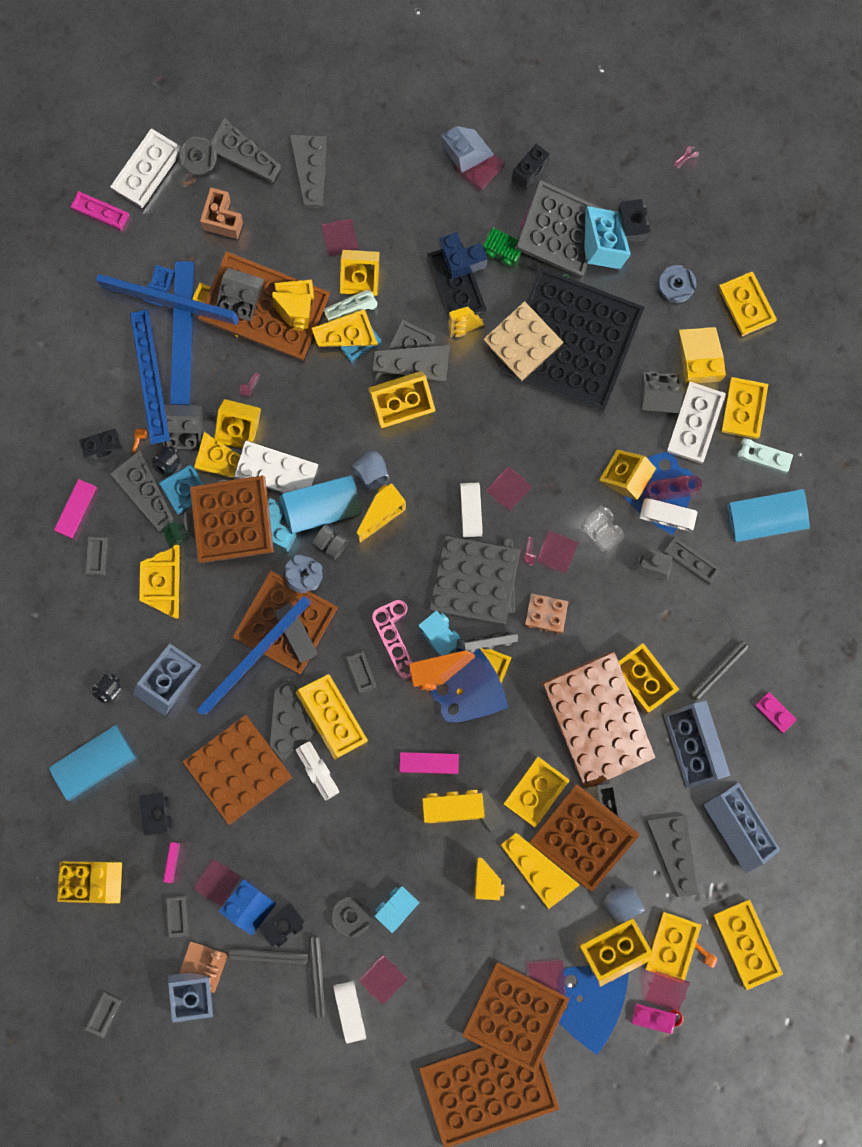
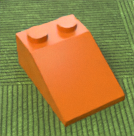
(437, 670)

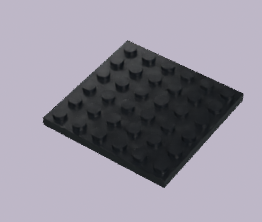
(594, 336)

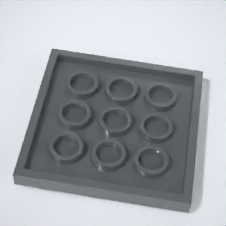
(555, 229)
(475, 580)

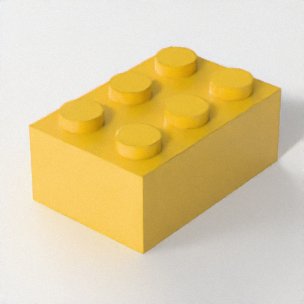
(401, 399)
(646, 679)
(453, 807)
(616, 952)

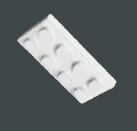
(146, 168)
(696, 422)
(282, 471)

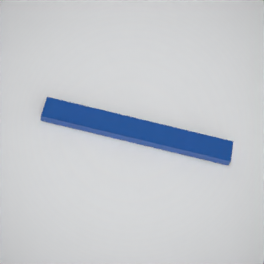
(167, 299)
(182, 336)
(149, 377)
(254, 655)

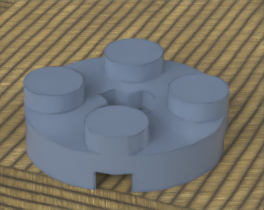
(682, 276)
(306, 583)

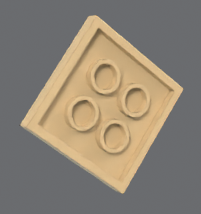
(523, 341)

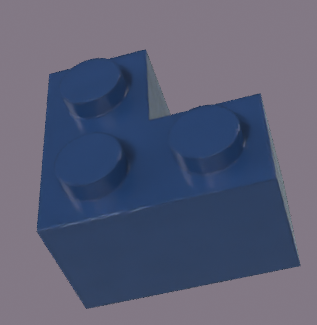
(459, 259)

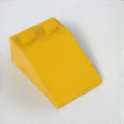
(701, 355)
(384, 508)

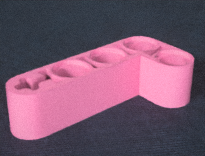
(396, 642)

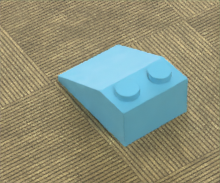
(605, 238)

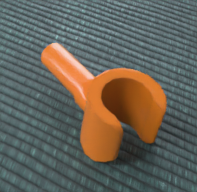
(139, 433)
(710, 959)

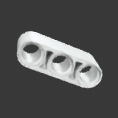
(471, 509)
(668, 514)
(349, 1012)

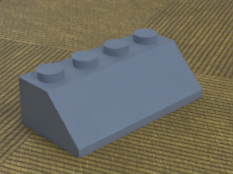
(696, 744)
(742, 828)

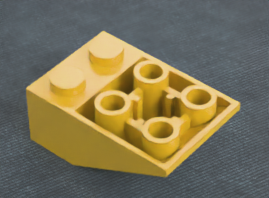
(89, 882)

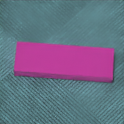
(99, 211)
(75, 509)
(429, 763)

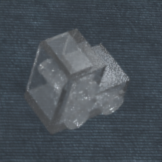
(601, 531)

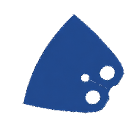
(659, 474)
(481, 691)
(597, 1015)

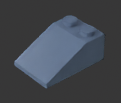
(166, 679)

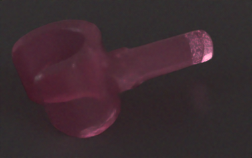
(687, 155)
(247, 389)
(529, 557)

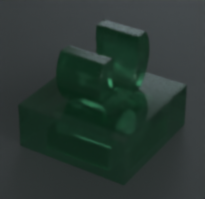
(173, 534)

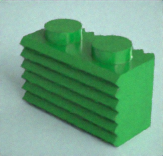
(501, 247)

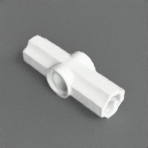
(317, 770)

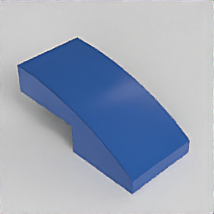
(161, 280)

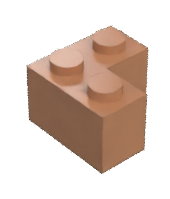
(217, 217)

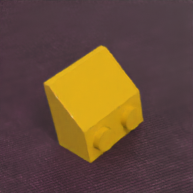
(359, 272)
(293, 309)
(236, 423)
(627, 473)
(487, 883)

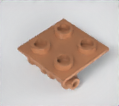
(546, 613)
(205, 962)

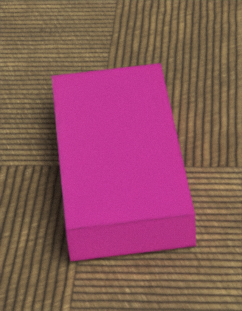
(171, 862)

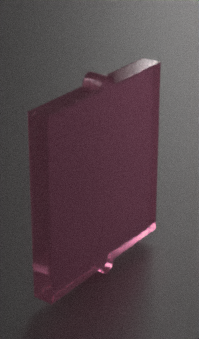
(340, 236)
(509, 488)
(557, 552)
(217, 882)
(549, 974)
(383, 980)
(667, 991)

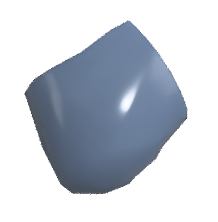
(371, 470)
(623, 904)

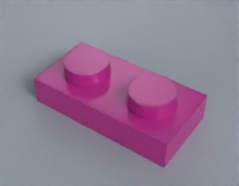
(775, 712)
(654, 1019)

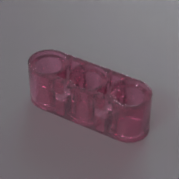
(681, 483)

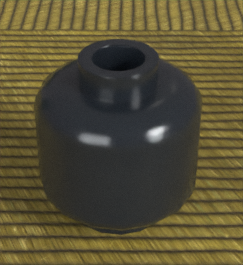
(166, 460)
(106, 688)

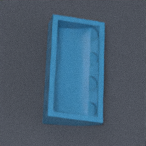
(320, 504)
(768, 515)
(92, 763)

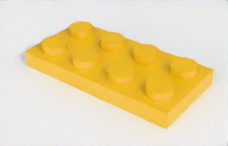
(331, 716)
(747, 944)

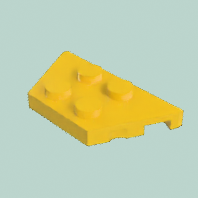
(161, 581)

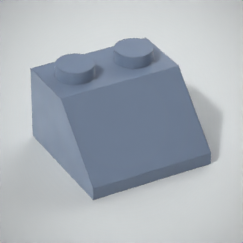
(465, 147)
(190, 997)

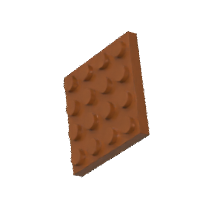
(231, 519)
(261, 620)
(237, 769)
(584, 838)
(515, 1017)

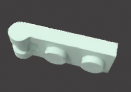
(351, 305)
(765, 456)

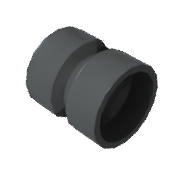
(328, 540)

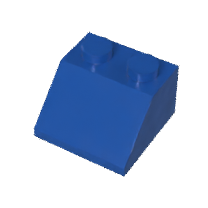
(247, 907)

